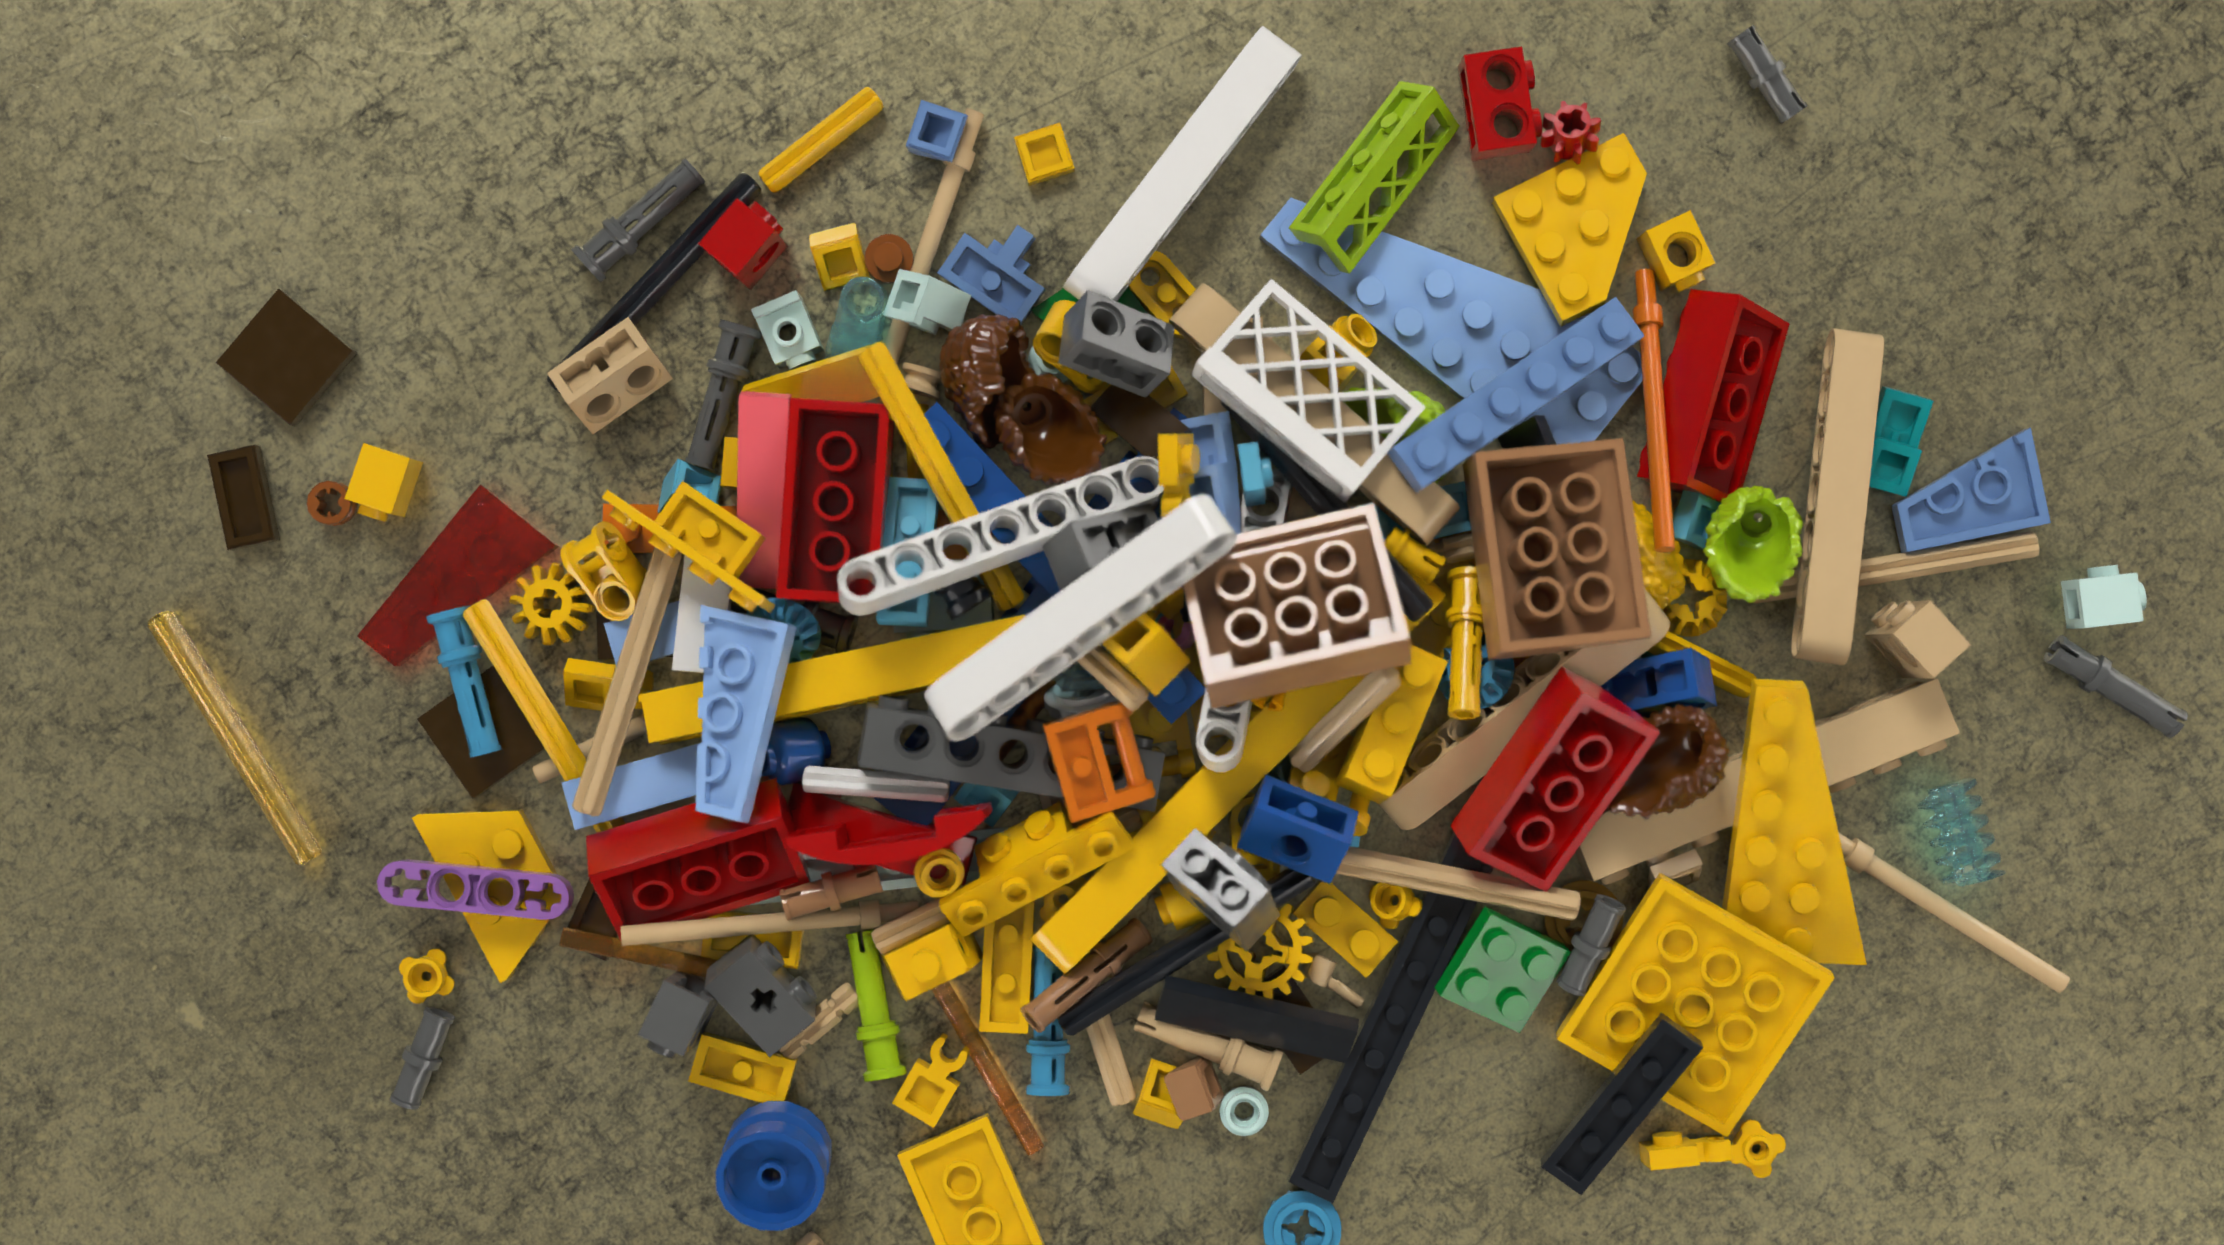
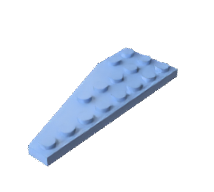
(1457, 320)

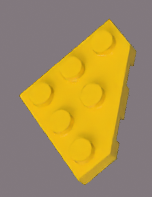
(1575, 225)

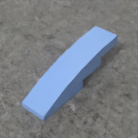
(1217, 464)
(641, 786)

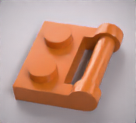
(1083, 765)

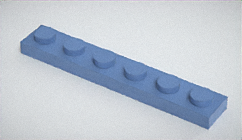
(1515, 395)

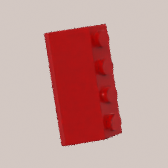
(1717, 391)
(1553, 780)
(695, 862)

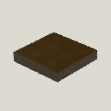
(286, 357)
(512, 729)

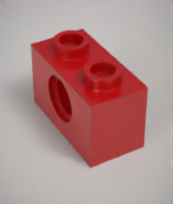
(745, 242)

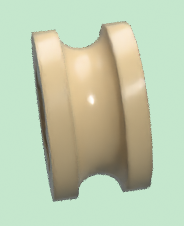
(922, 380)

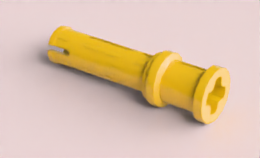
(1467, 632)

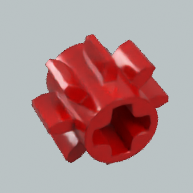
(1558, 129)

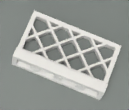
(1278, 421)

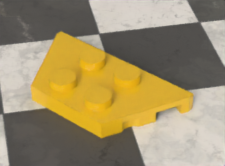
(495, 841)

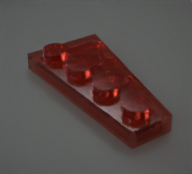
(466, 563)

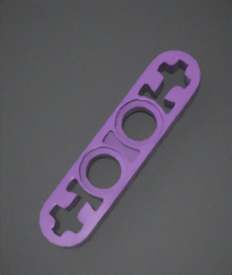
(475, 894)

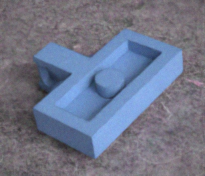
(995, 274)

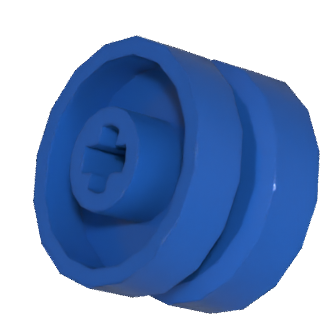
(774, 1166)

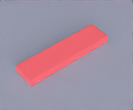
(761, 478)

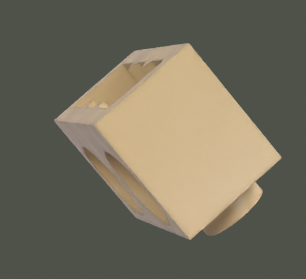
(609, 375)
(1916, 638)

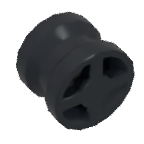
(963, 596)

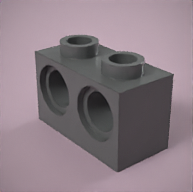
(1116, 344)
(1093, 539)
(678, 1015)

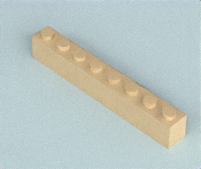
(1850, 743)

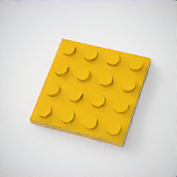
(1714, 980)

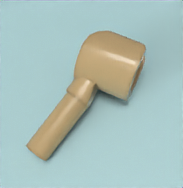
(1320, 973)

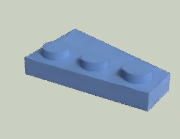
(1976, 500)

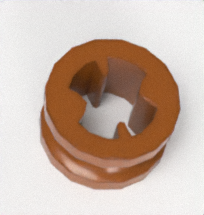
(317, 505)

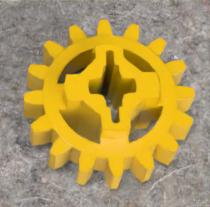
(1255, 970)

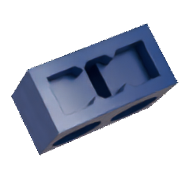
(1665, 681)

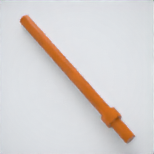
(1649, 319)

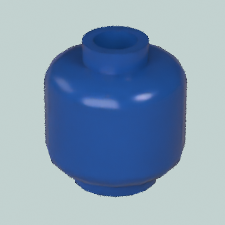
(792, 748)

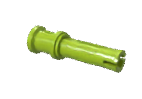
(877, 1030)

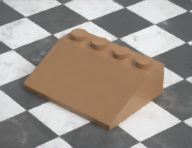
(1555, 548)
(1298, 608)

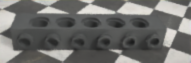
(933, 759)

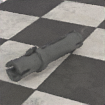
(2099, 676)

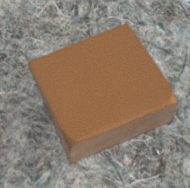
(1194, 1088)

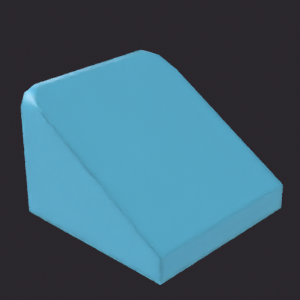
(698, 478)

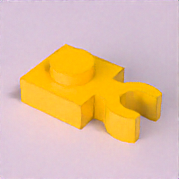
(1177, 465)
(930, 1085)
(1672, 1150)

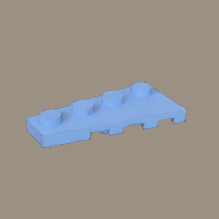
(741, 691)

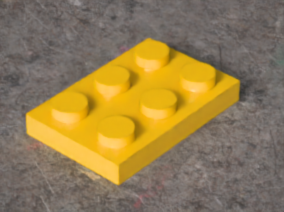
(969, 1188)

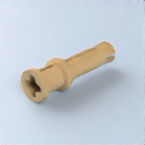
(1230, 1053)

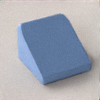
(936, 132)

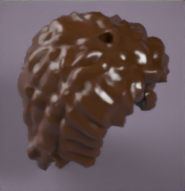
(979, 366)
(1054, 434)
(1679, 765)

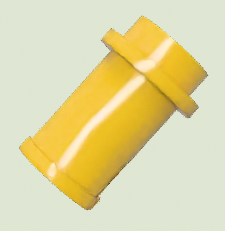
(1413, 554)

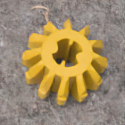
(533, 606)

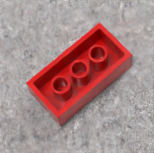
(832, 495)

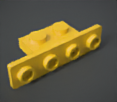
(704, 533)
(1032, 862)

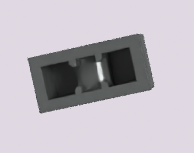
(765, 1017)

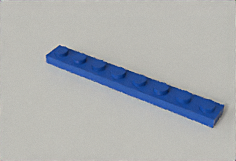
(991, 489)

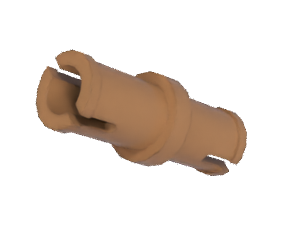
(830, 891)

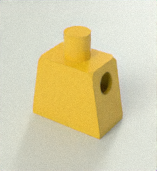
(931, 960)

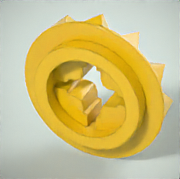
(1708, 610)

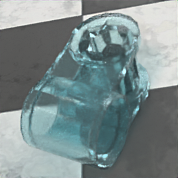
(854, 328)

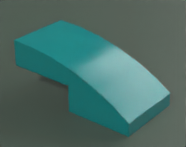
(1897, 438)

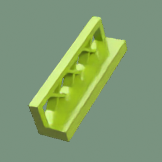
(1371, 165)

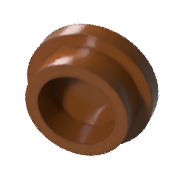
(886, 256)

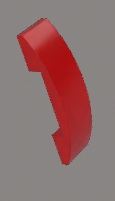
(867, 823)
(832, 843)

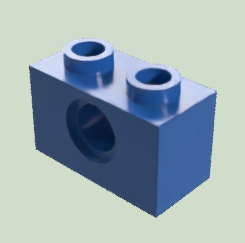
(1298, 829)

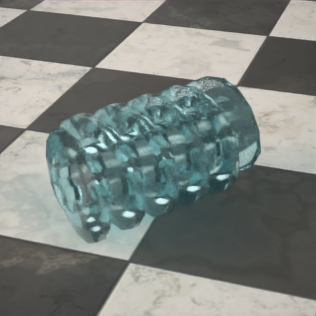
(1960, 833)

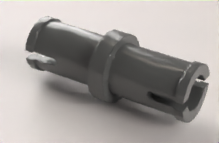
(1767, 74)
(1591, 945)
(422, 1058)

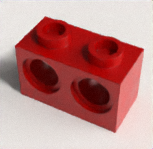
(1485, 103)

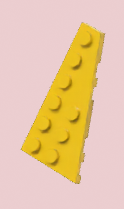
(1785, 840)

